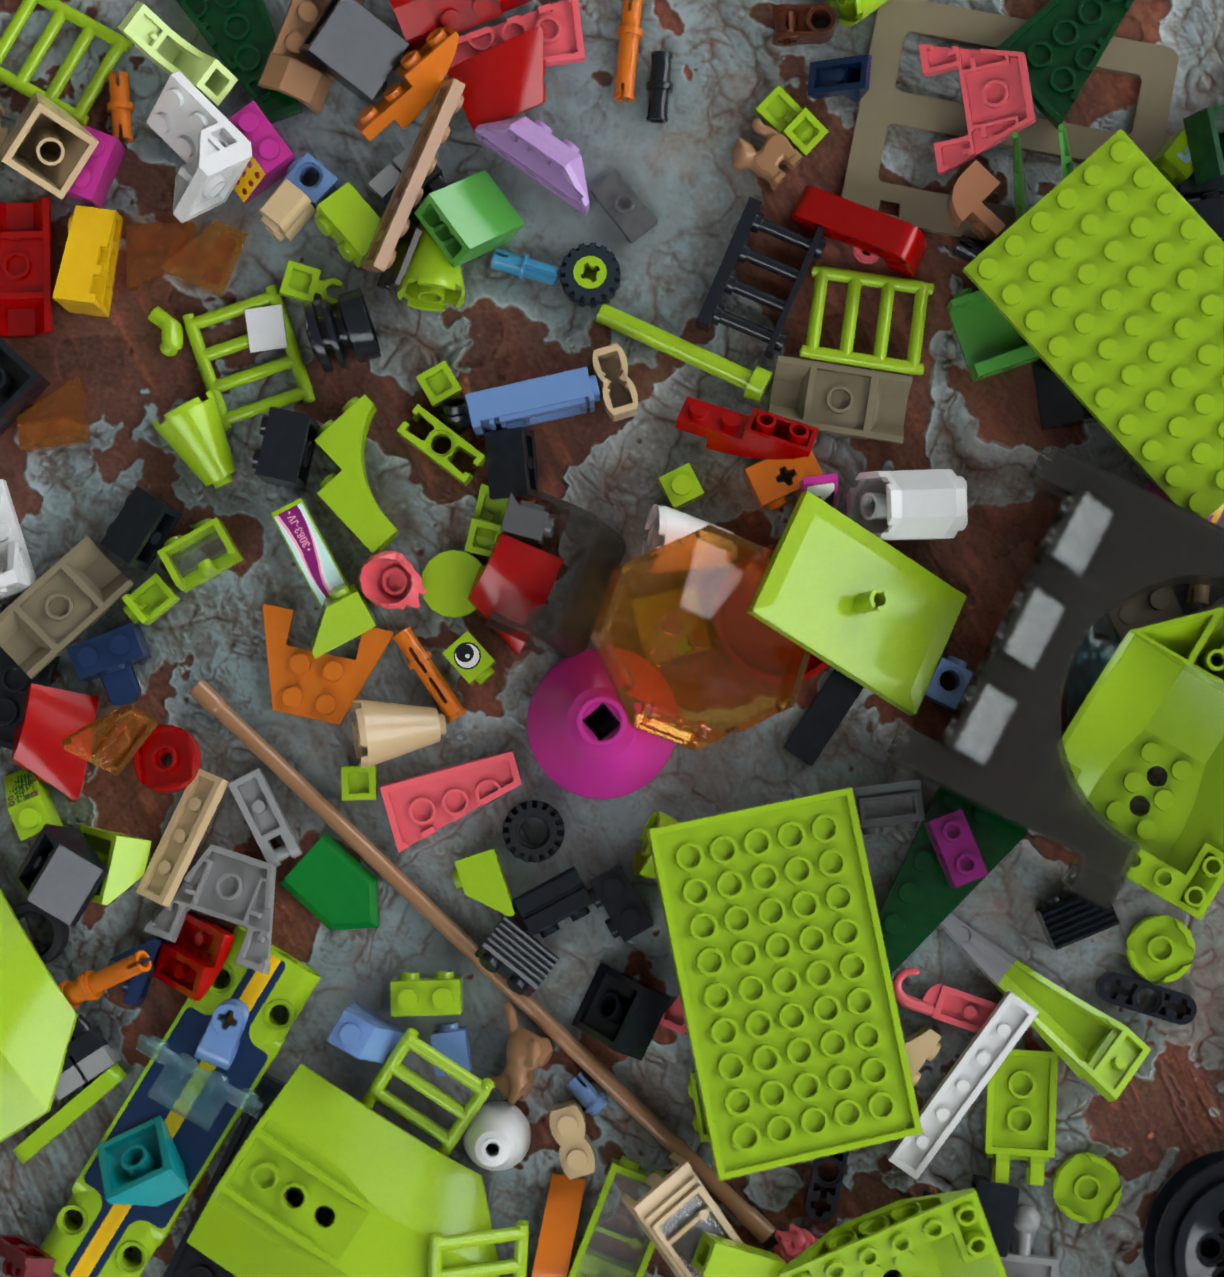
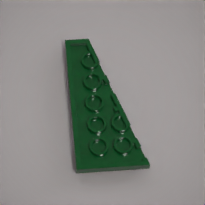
(243, 40)
(1064, 48)
(920, 892)

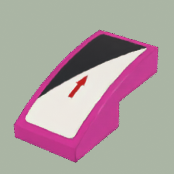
(822, 486)

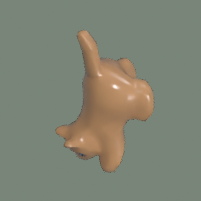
(523, 1054)

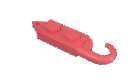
(944, 1003)

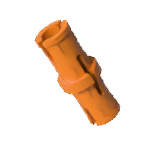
(120, 106)

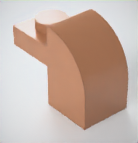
(967, 201)

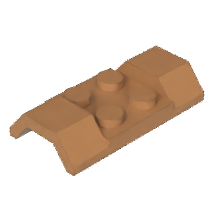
(287, 67)

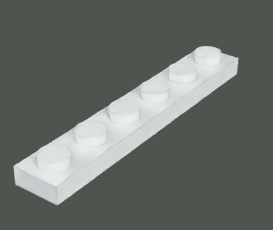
(964, 1083)

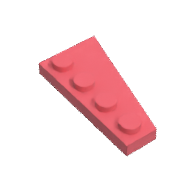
(560, 45)
(436, 798)

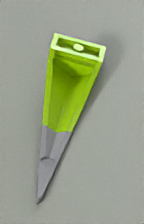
(1081, 1035)

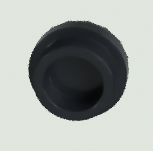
(455, 414)

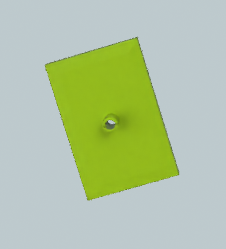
(857, 603)

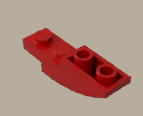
(752, 436)

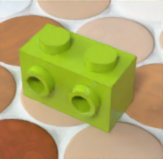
(348, 221)
(426, 995)

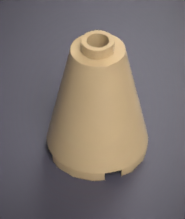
(392, 730)

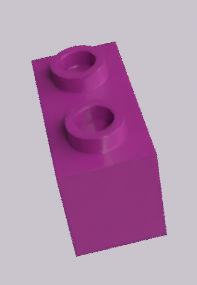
(956, 849)

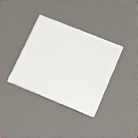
(265, 328)

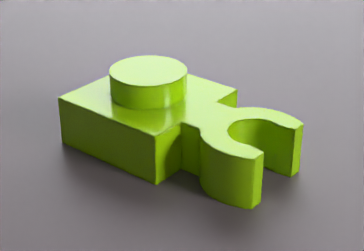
(303, 282)

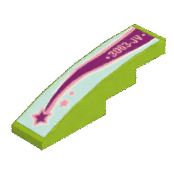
(309, 549)

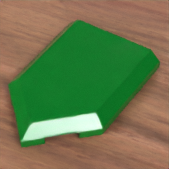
(334, 887)

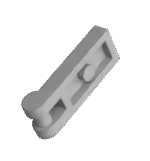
(264, 817)

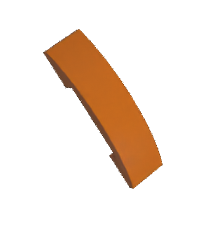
(558, 1226)

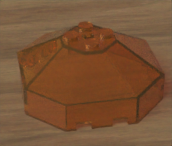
(736, 662)

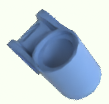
(221, 1038)

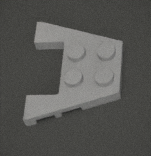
(231, 890)

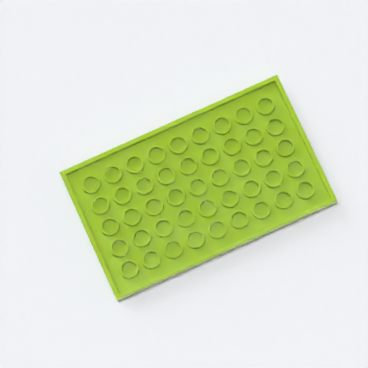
(1127, 310)
(784, 982)

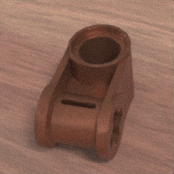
(800, 24)

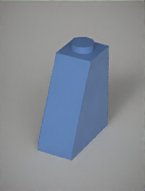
(365, 1034)

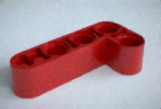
(863, 228)

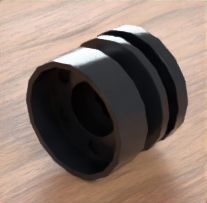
(341, 330)

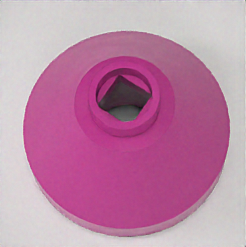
(571, 751)

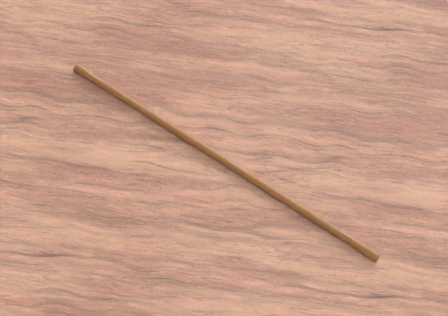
(217, 706)

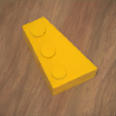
(89, 261)

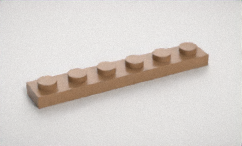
(418, 166)

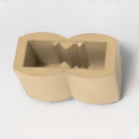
(286, 211)
(619, 392)
(576, 1148)

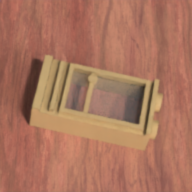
(677, 1214)

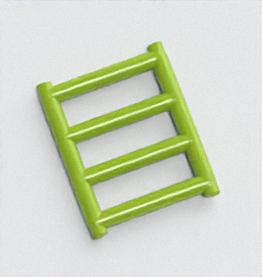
(90, 29)
(888, 287)
(206, 355)
(464, 1113)
(517, 1265)

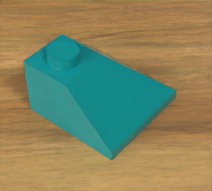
(142, 1166)

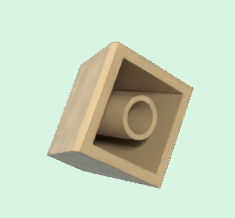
(48, 145)

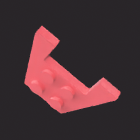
(993, 94)

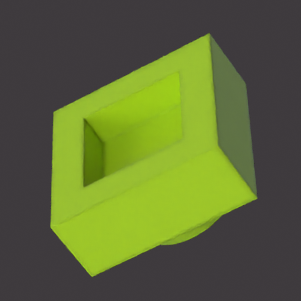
(439, 384)
(359, 783)

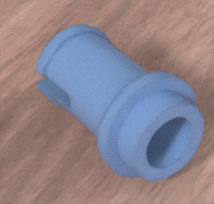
(586, 1094)

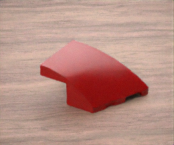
(503, 79)
(514, 582)
(47, 720)

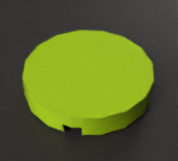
(449, 582)
(1159, 948)
(1086, 1187)

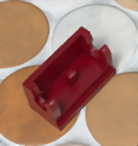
(24, 1258)

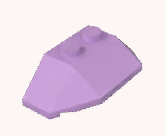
(540, 156)

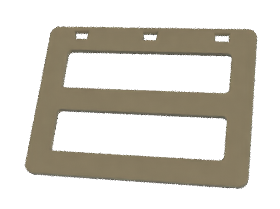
(887, 107)

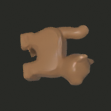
(765, 162)

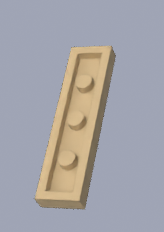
(182, 838)

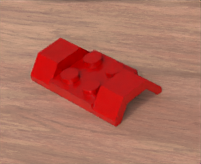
(422, 17)
(26, 269)

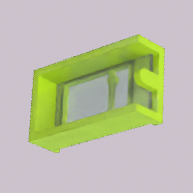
(613, 1238)

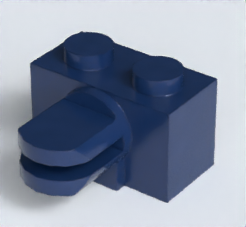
(112, 660)

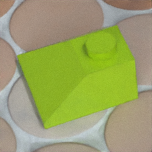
(123, 857)

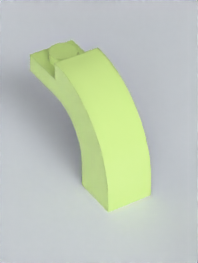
(175, 54)

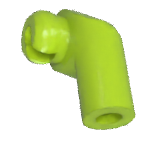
(171, 331)

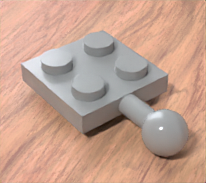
(1022, 1262)

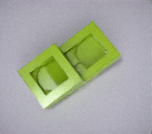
(792, 121)
(485, 523)

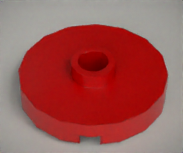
(151, 759)

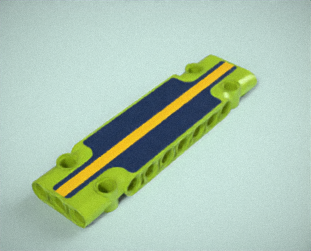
(107, 1229)

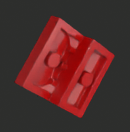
(195, 957)

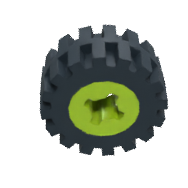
(595, 286)

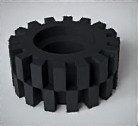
(518, 846)

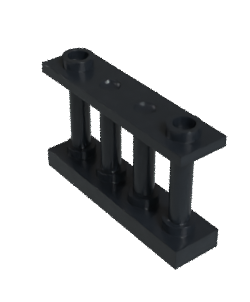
(728, 282)

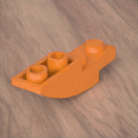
(421, 78)

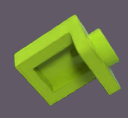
(150, 600)

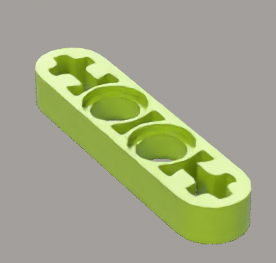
(69, 1113)

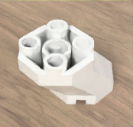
(909, 504)

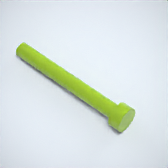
(751, 381)

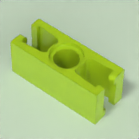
(441, 431)

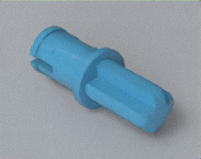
(524, 267)

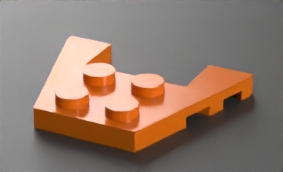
(317, 686)

